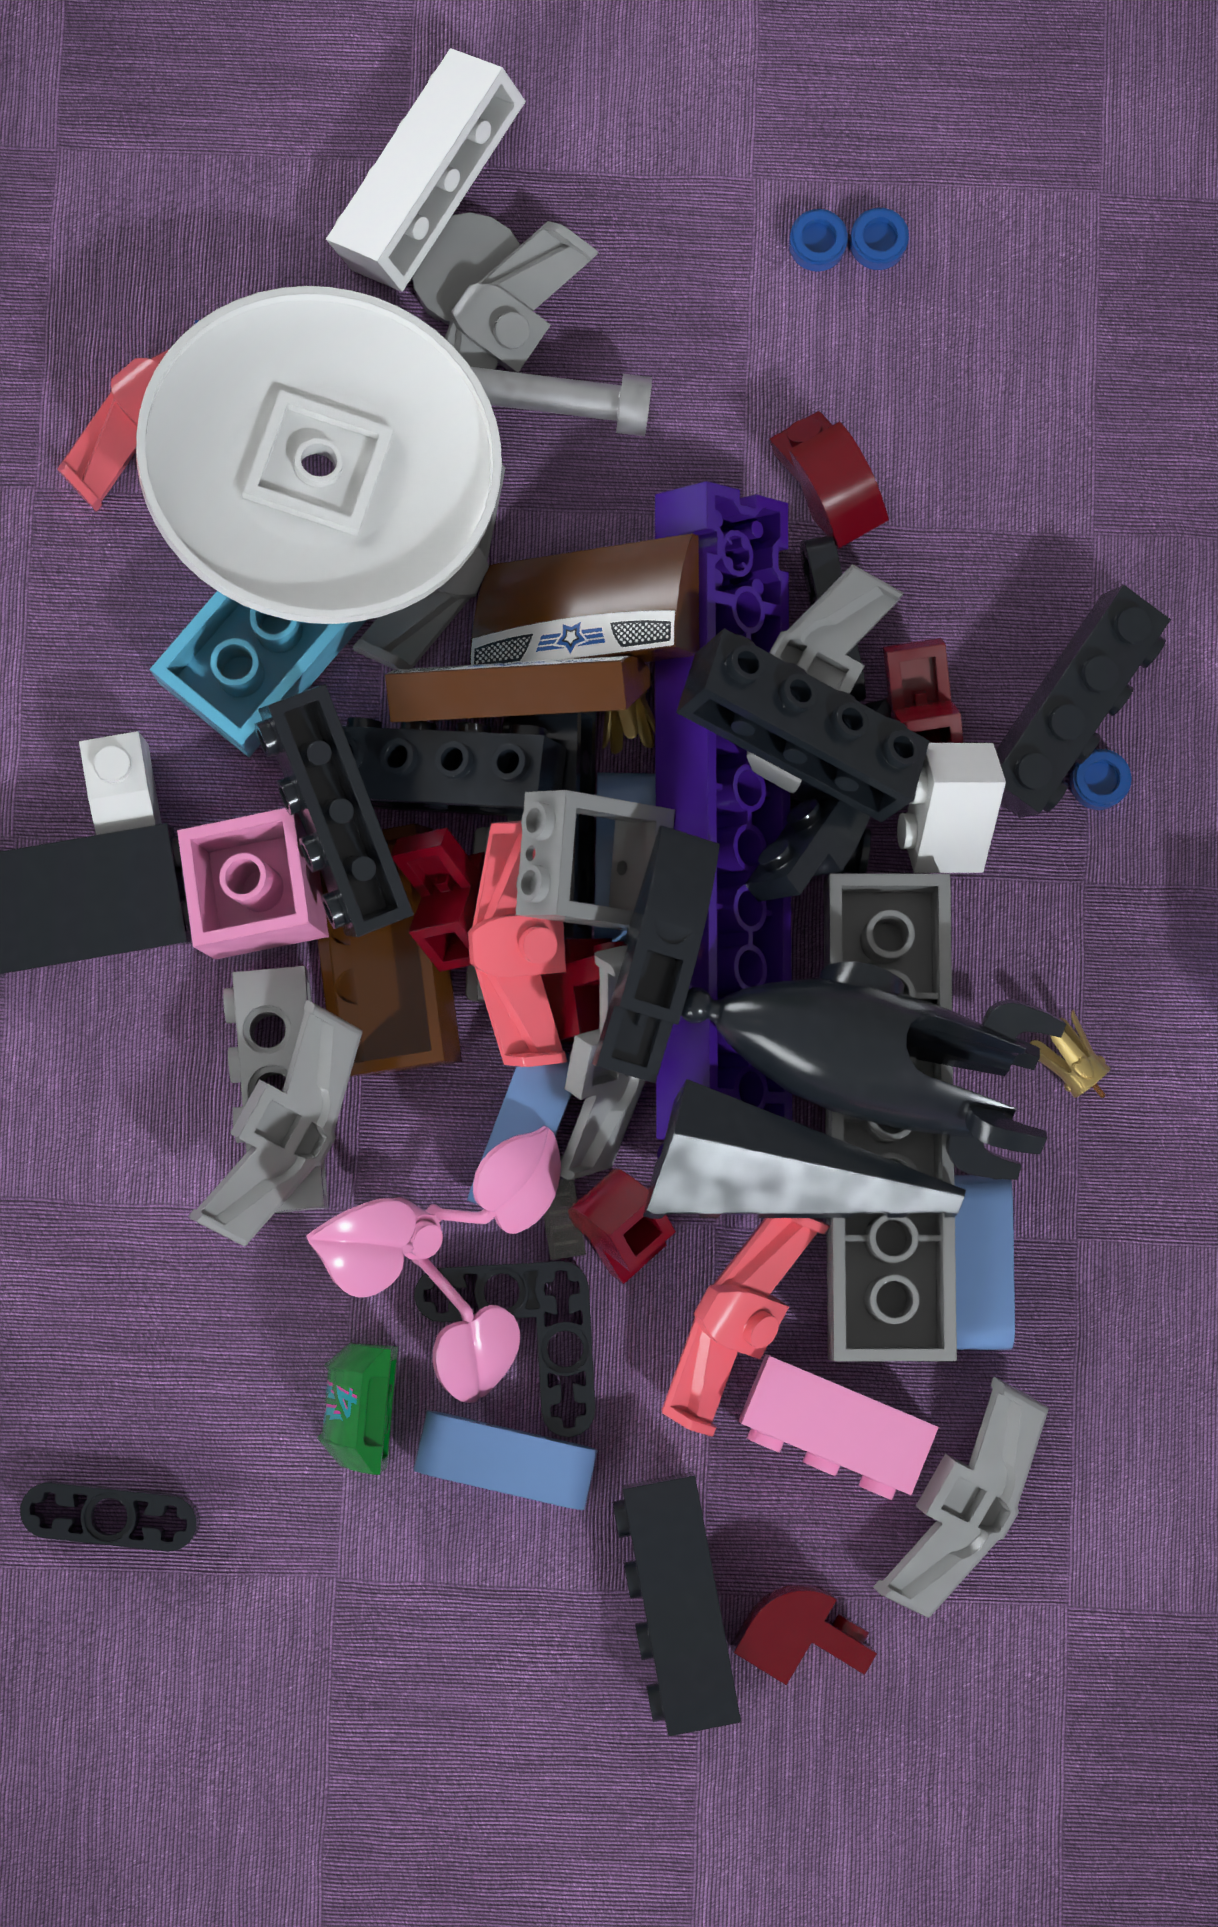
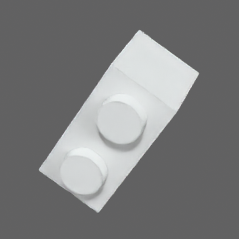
(953, 809)

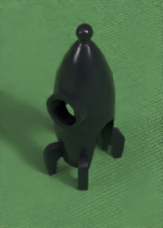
(850, 1049)

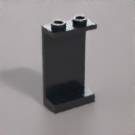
(91, 898)

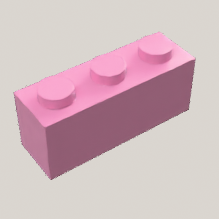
(836, 1428)

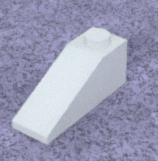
(120, 782)

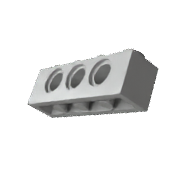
(252, 998)

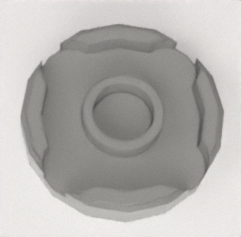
(459, 258)

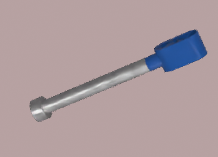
(620, 403)

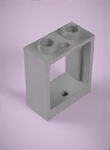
(550, 830)

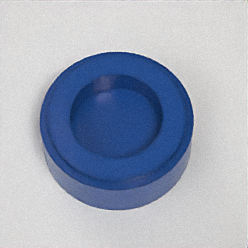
(879, 238)
(818, 240)
(1100, 780)

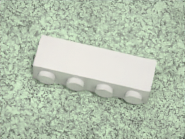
(426, 169)

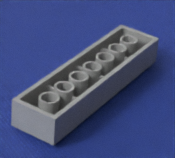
(893, 1276)

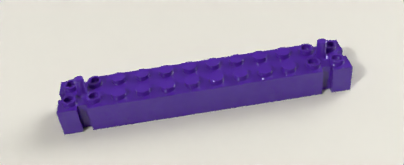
(717, 790)

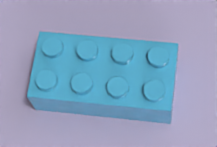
(243, 660)

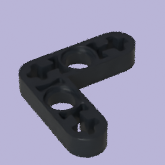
(533, 1303)

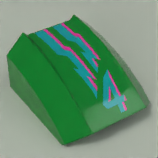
(360, 1406)

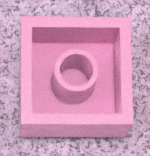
(250, 885)

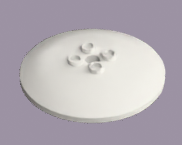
(332, 379)

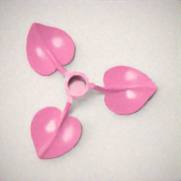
(369, 1243)

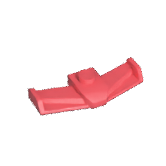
(111, 434)
(512, 955)
(736, 1318)

